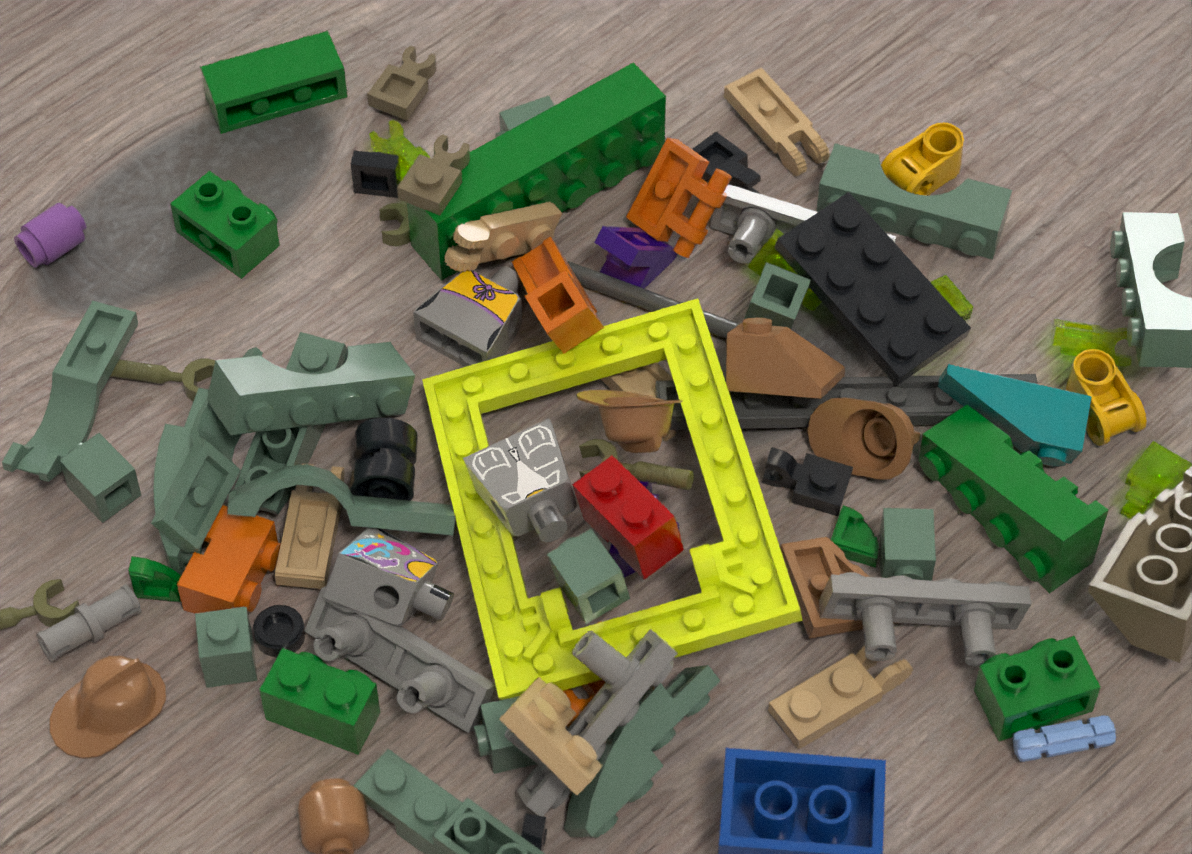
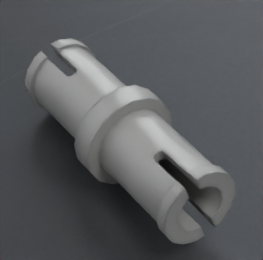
(88, 623)

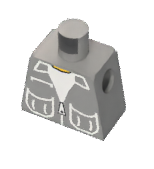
(525, 482)

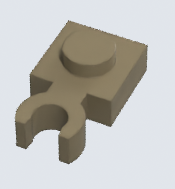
(403, 88)
(434, 181)

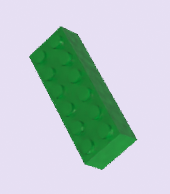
(552, 158)

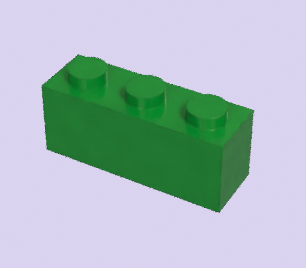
(274, 82)

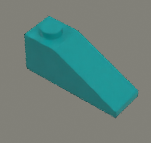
(1034, 415)

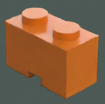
(232, 565)

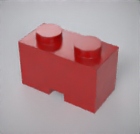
(628, 517)

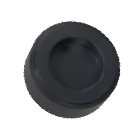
(278, 629)

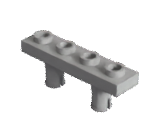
(754, 219)
(939, 602)
(402, 660)
(611, 707)

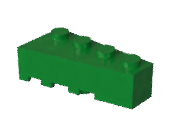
(1013, 497)

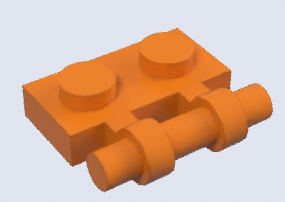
(667, 192)

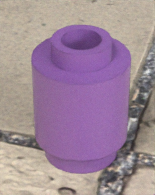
(50, 235)

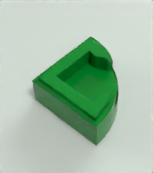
(855, 538)
(153, 580)

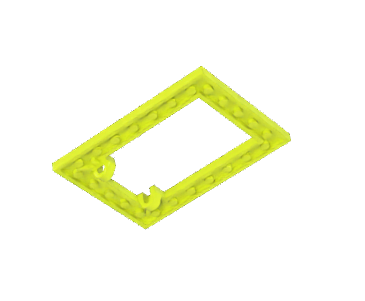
(739, 578)

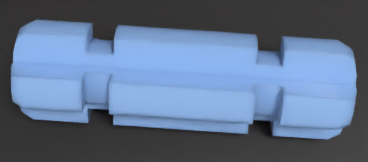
(1064, 738)

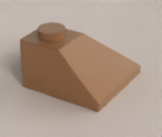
(777, 362)

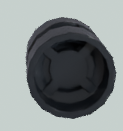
(384, 459)

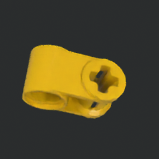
(926, 160)
(1113, 403)

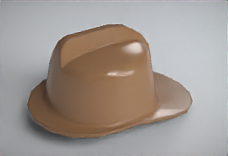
(632, 418)
(863, 435)
(107, 706)

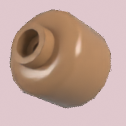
(333, 818)

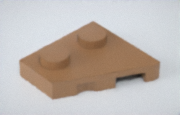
(809, 569)

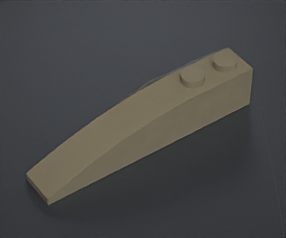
(1149, 576)

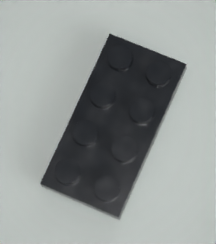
(872, 288)

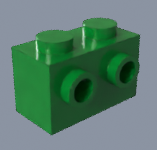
(225, 224)
(1036, 687)
(320, 700)

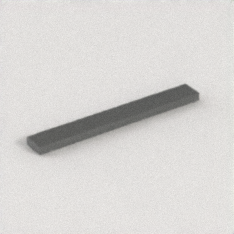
(916, 396)

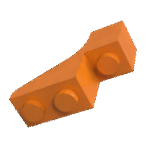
(557, 296)

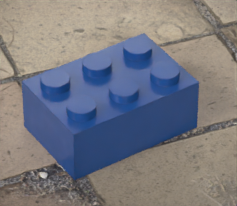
(801, 804)

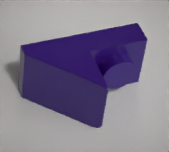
(633, 255)

